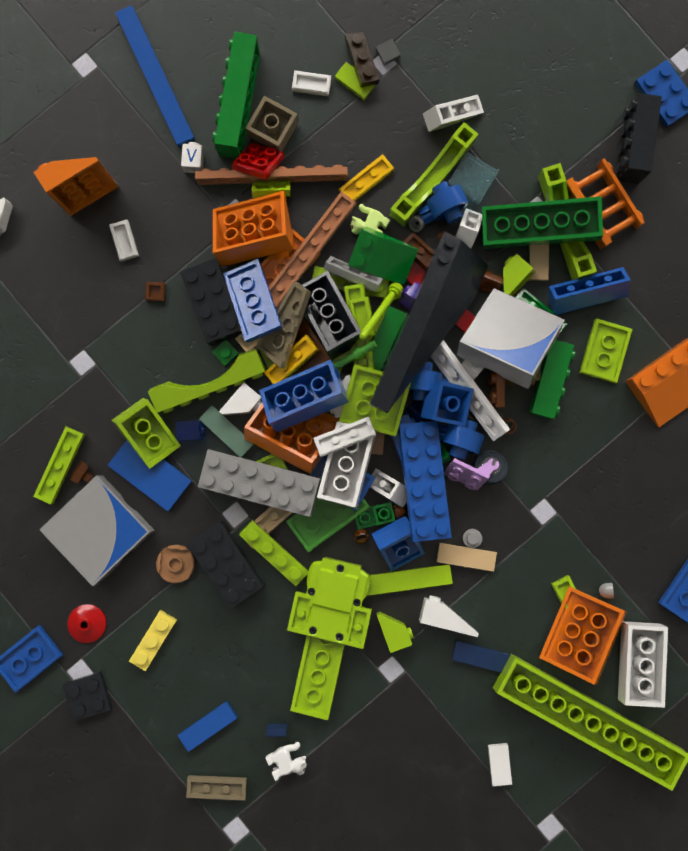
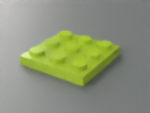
(359, 394)

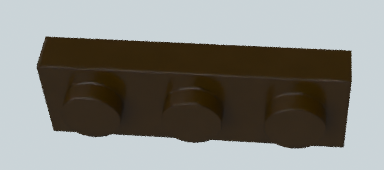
(361, 59)

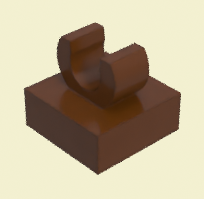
(490, 282)
(81, 473)

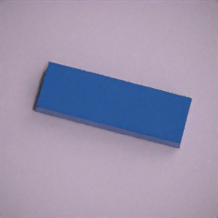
(207, 726)

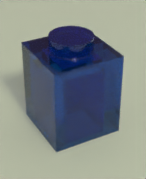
(190, 430)

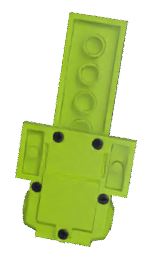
(330, 618)

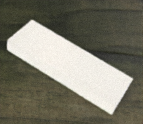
(344, 436)

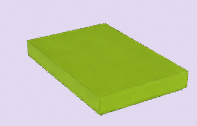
(605, 351)

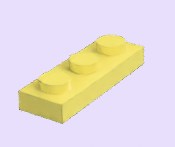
(153, 640)

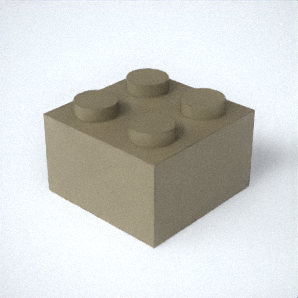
(272, 124)

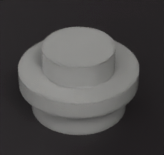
(472, 538)

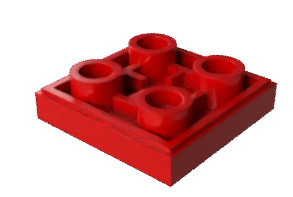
(258, 160)

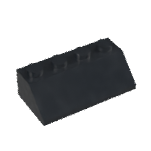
(331, 316)

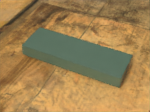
(226, 431)

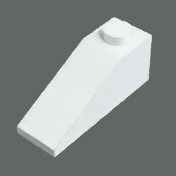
(452, 112)
(440, 615)

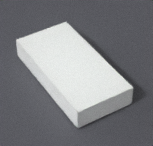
(311, 83)
(124, 240)
(499, 764)

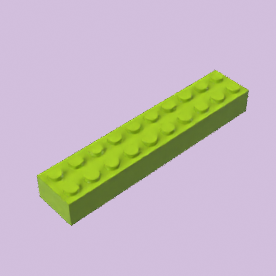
(591, 722)

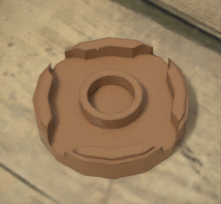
(175, 563)

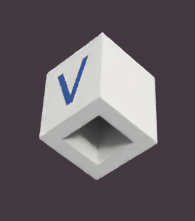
(192, 157)

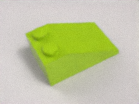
(146, 432)

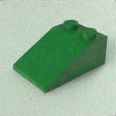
(382, 256)

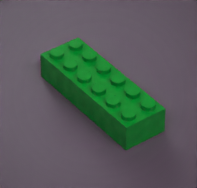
(237, 95)
(542, 223)

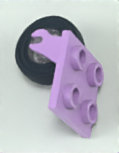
(487, 469)

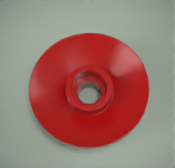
(95, 619)

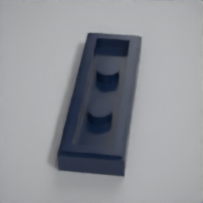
(479, 656)

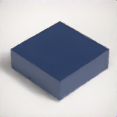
(276, 730)

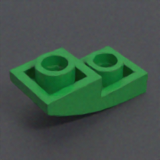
(375, 515)

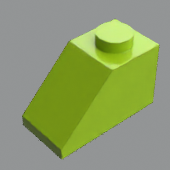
(516, 274)
(395, 632)

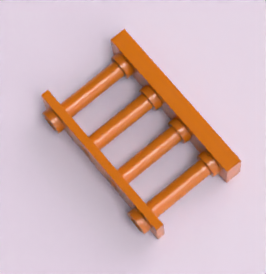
(614, 186)

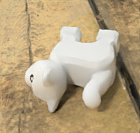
(284, 763)

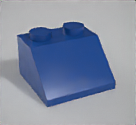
(448, 403)
(396, 544)

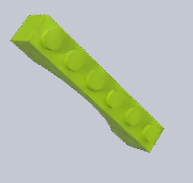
(444, 163)
(576, 253)
(170, 394)

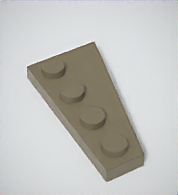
(279, 344)

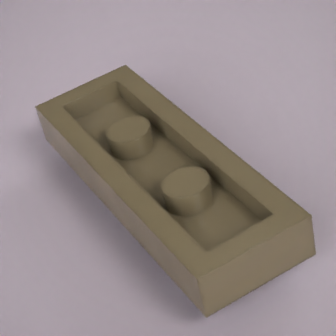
(216, 787)

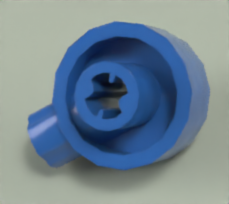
(444, 204)
(425, 381)
(461, 439)

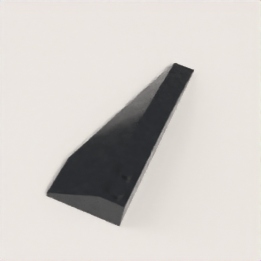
(439, 302)

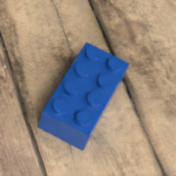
(303, 396)

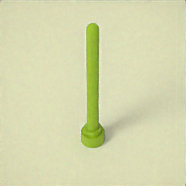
(393, 292)

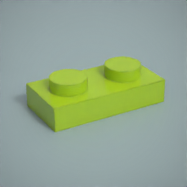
(263, 188)

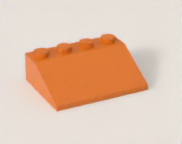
(75, 182)
(252, 229)
(663, 384)
(291, 444)
(583, 635)

